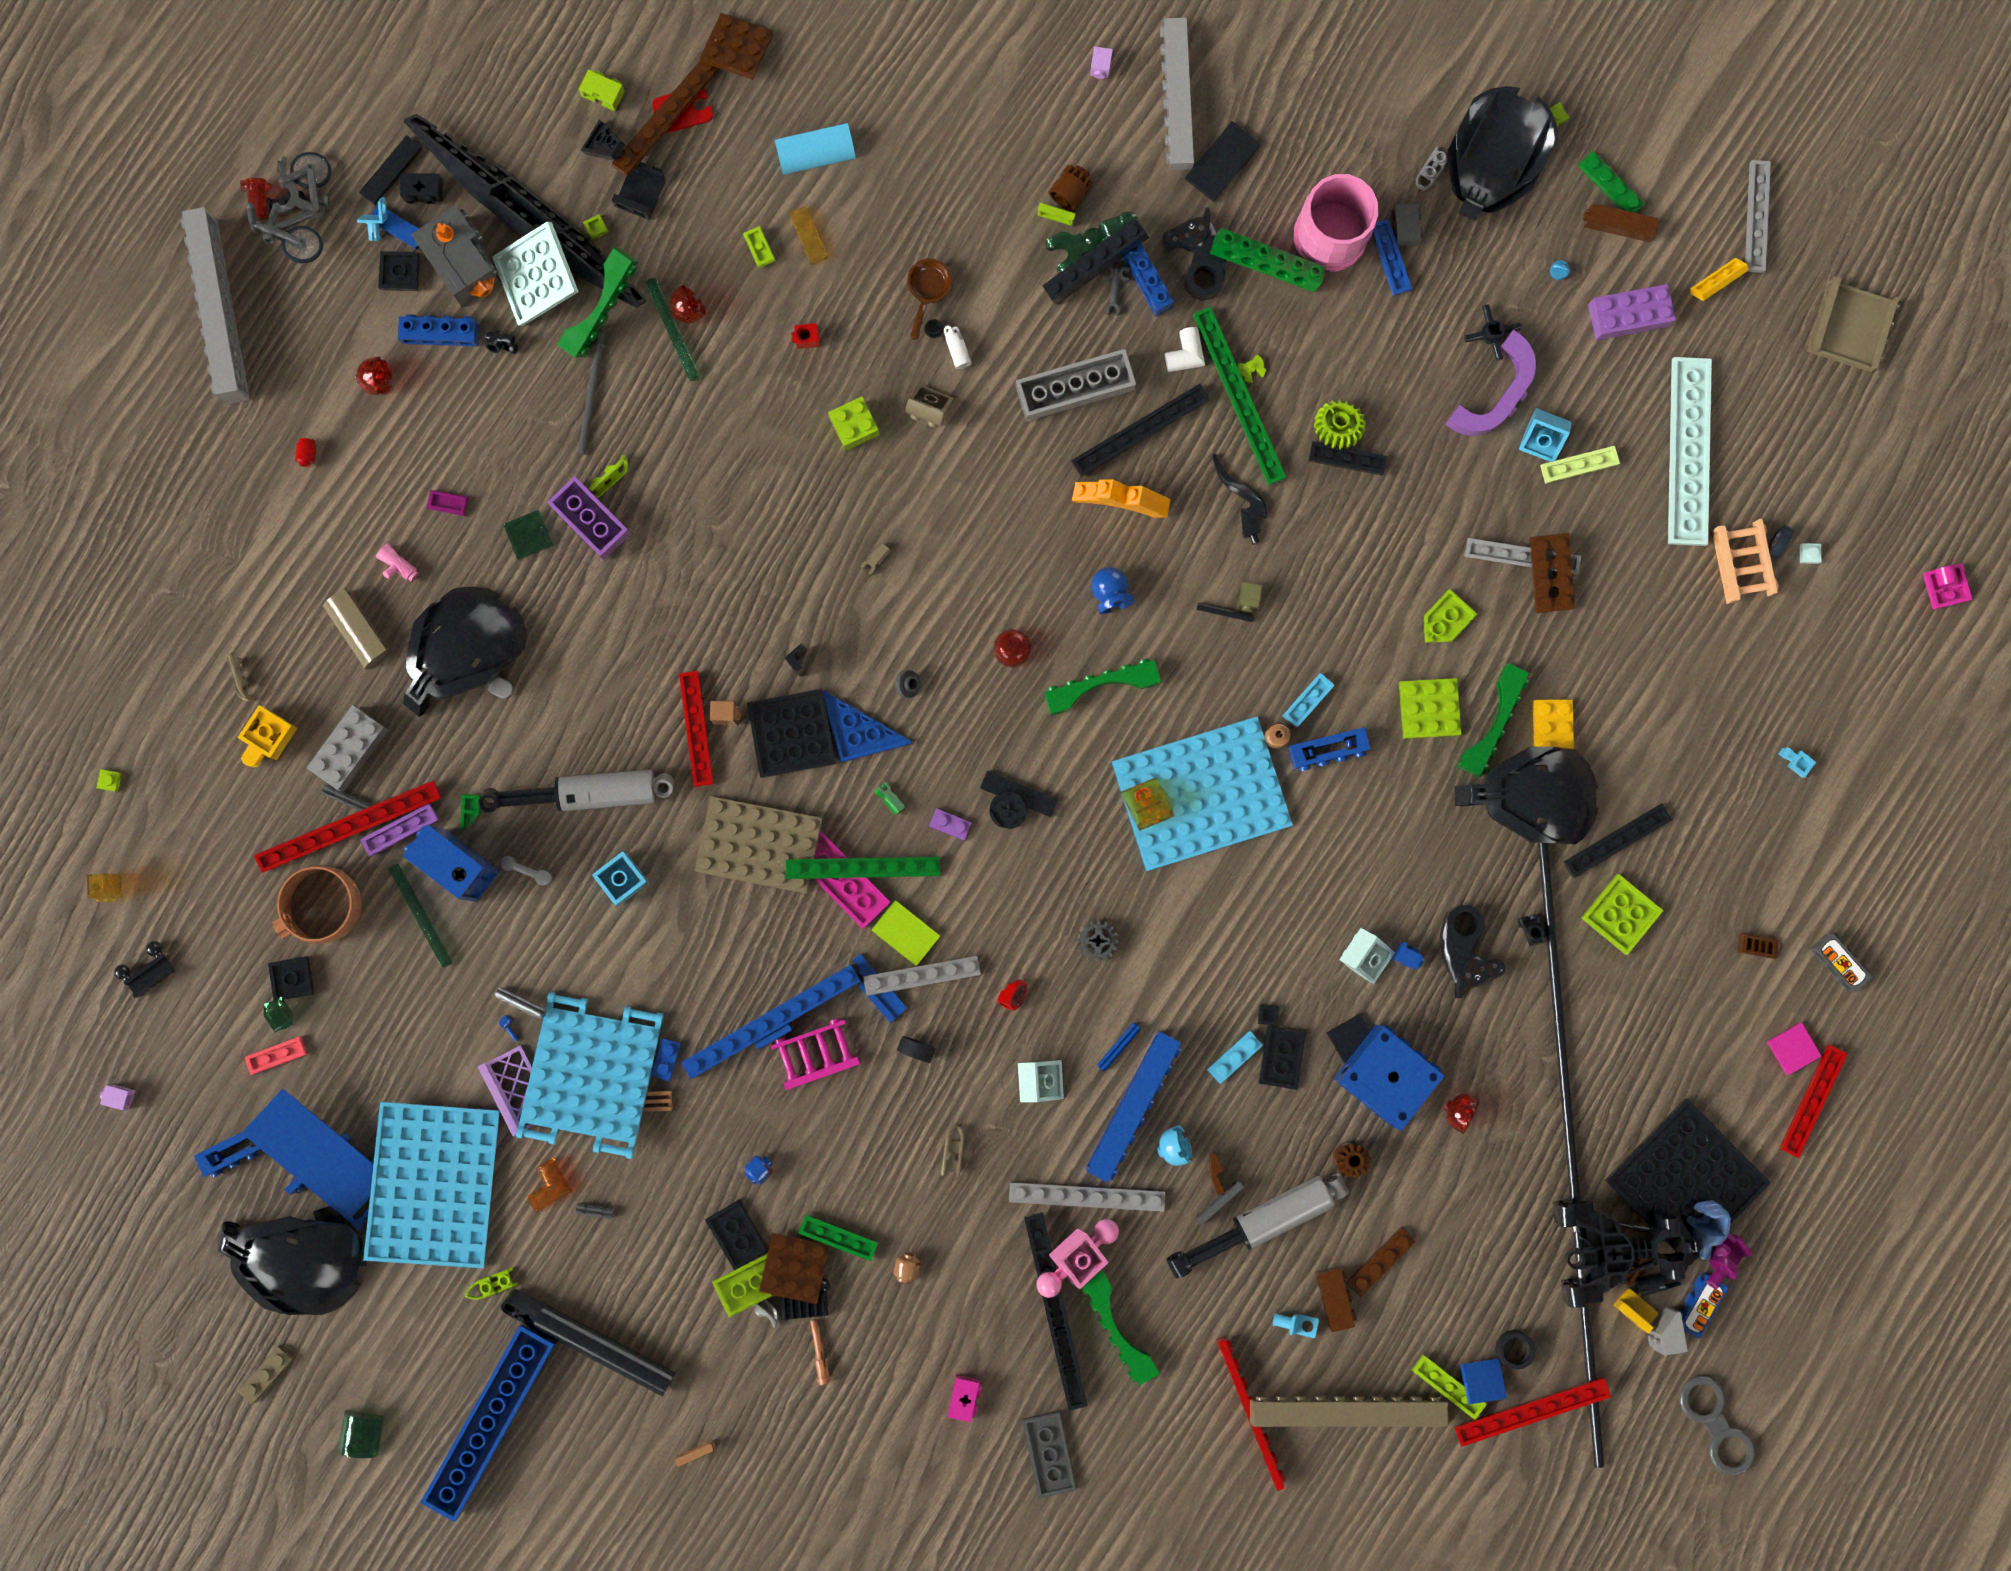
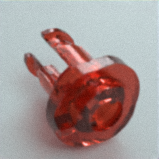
(256, 194)

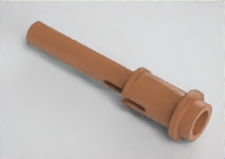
(821, 1363)

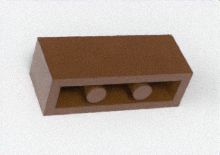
(1336, 1299)

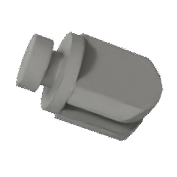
(500, 687)

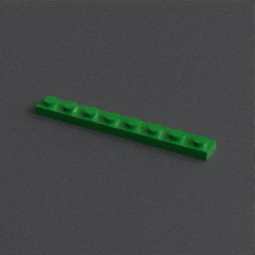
(862, 867)

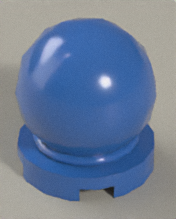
(1111, 588)

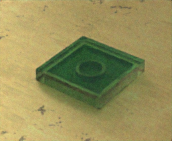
(528, 535)

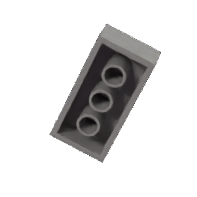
(347, 748)

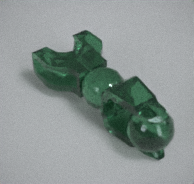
(1080, 244)

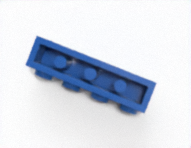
(438, 331)

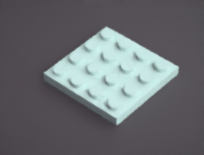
(535, 274)

